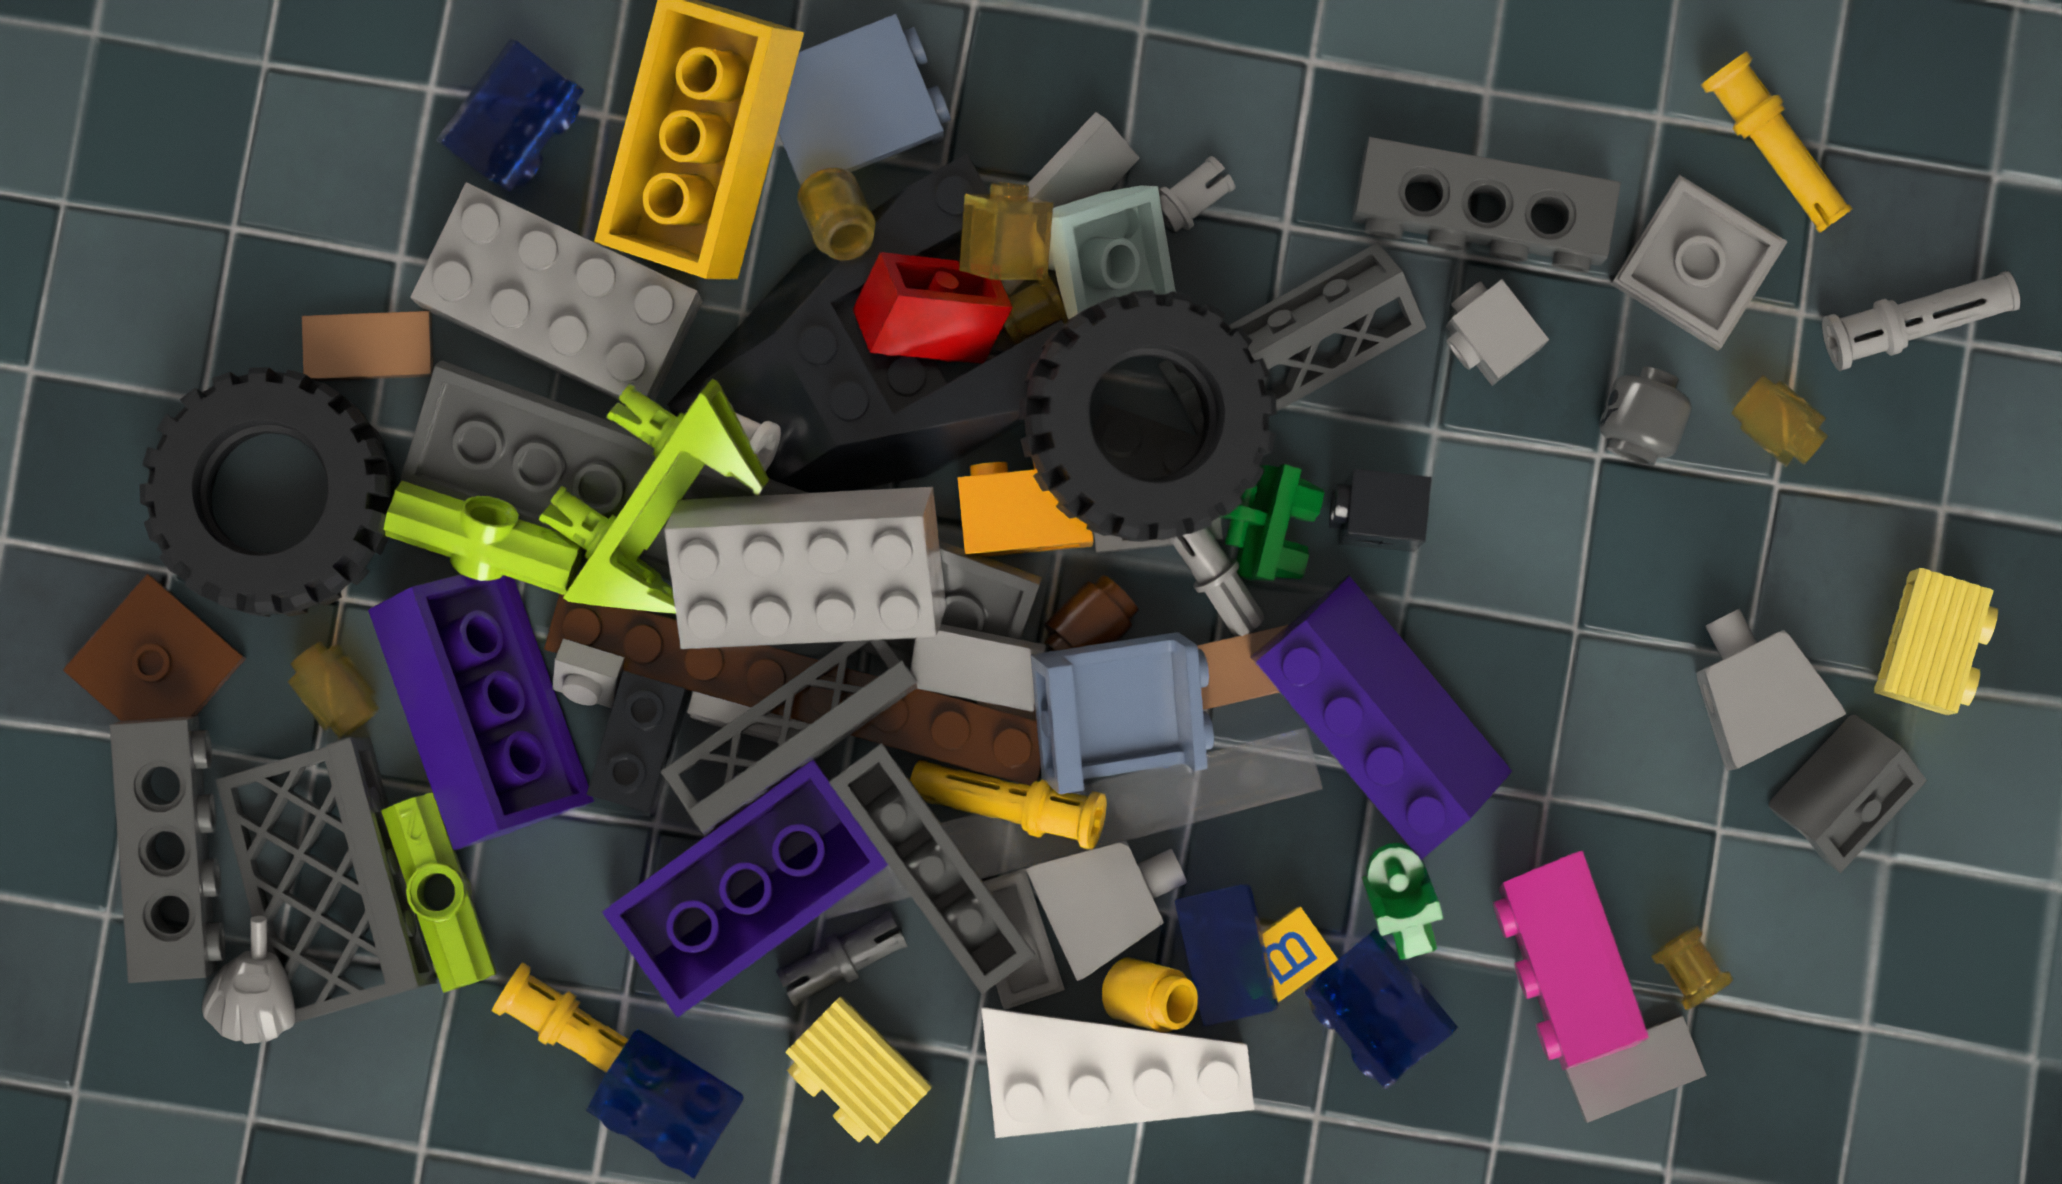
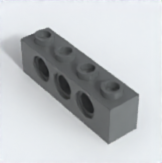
(1583, 201)
(932, 868)
(153, 946)

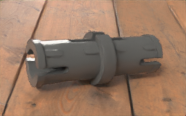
(841, 958)

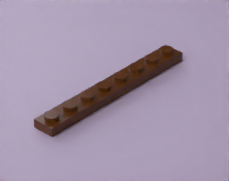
(746, 675)

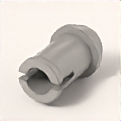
(1191, 196)

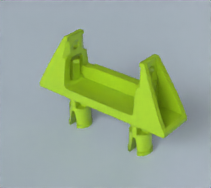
(682, 447)

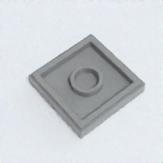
(1698, 263)

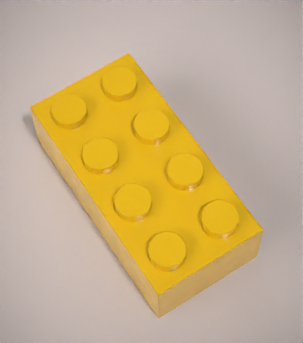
(698, 137)

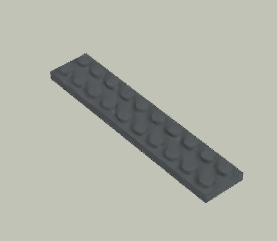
(523, 447)

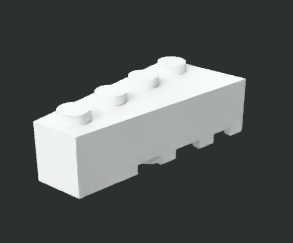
(1093, 1074)

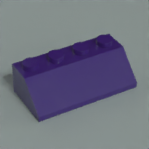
(480, 706)
(1383, 717)
(745, 888)

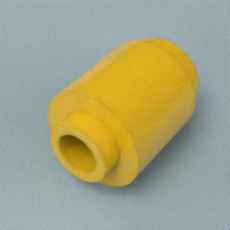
(1149, 995)

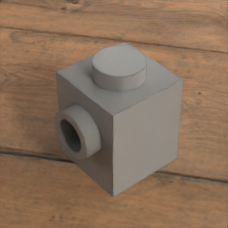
(1493, 331)

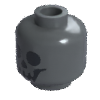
(1645, 416)

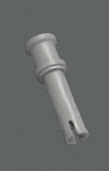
(1888, 319)

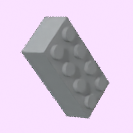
(555, 296)
(806, 568)

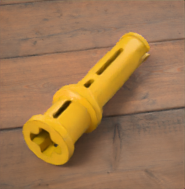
(1760, 117)
(1034, 806)
(558, 1019)

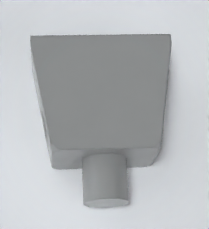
(1761, 692)
(1103, 901)

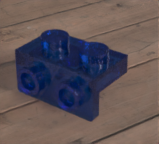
(511, 117)
(1378, 1009)
(665, 1103)

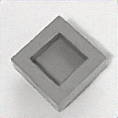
(587, 674)

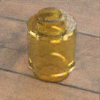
(836, 213)
(1780, 421)
(333, 689)

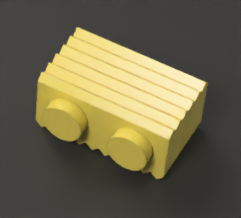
(1936, 642)
(857, 1071)

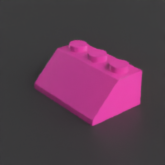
(1569, 962)

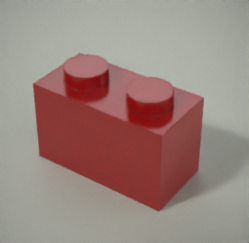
(930, 309)

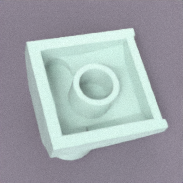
(1110, 247)

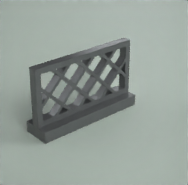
(393, 924)

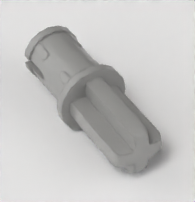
(1219, 580)

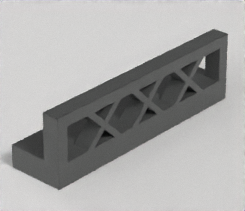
(1296, 322)
(799, 750)

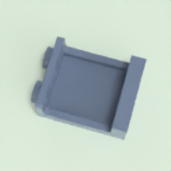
(860, 100)
(1120, 709)

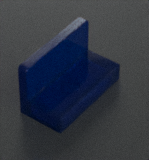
(1226, 954)

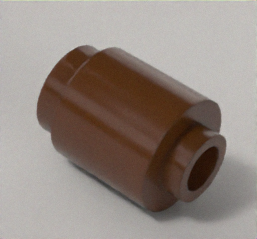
(1091, 616)

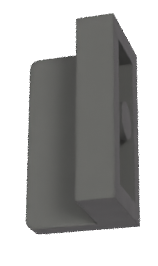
(1848, 791)

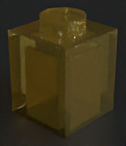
(1006, 234)

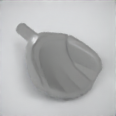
(251, 993)

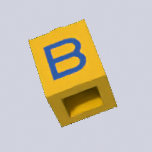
(1295, 952)

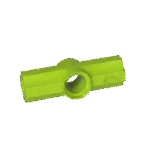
(483, 538)
(450, 934)

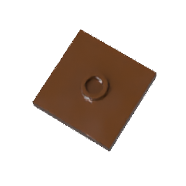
(154, 658)

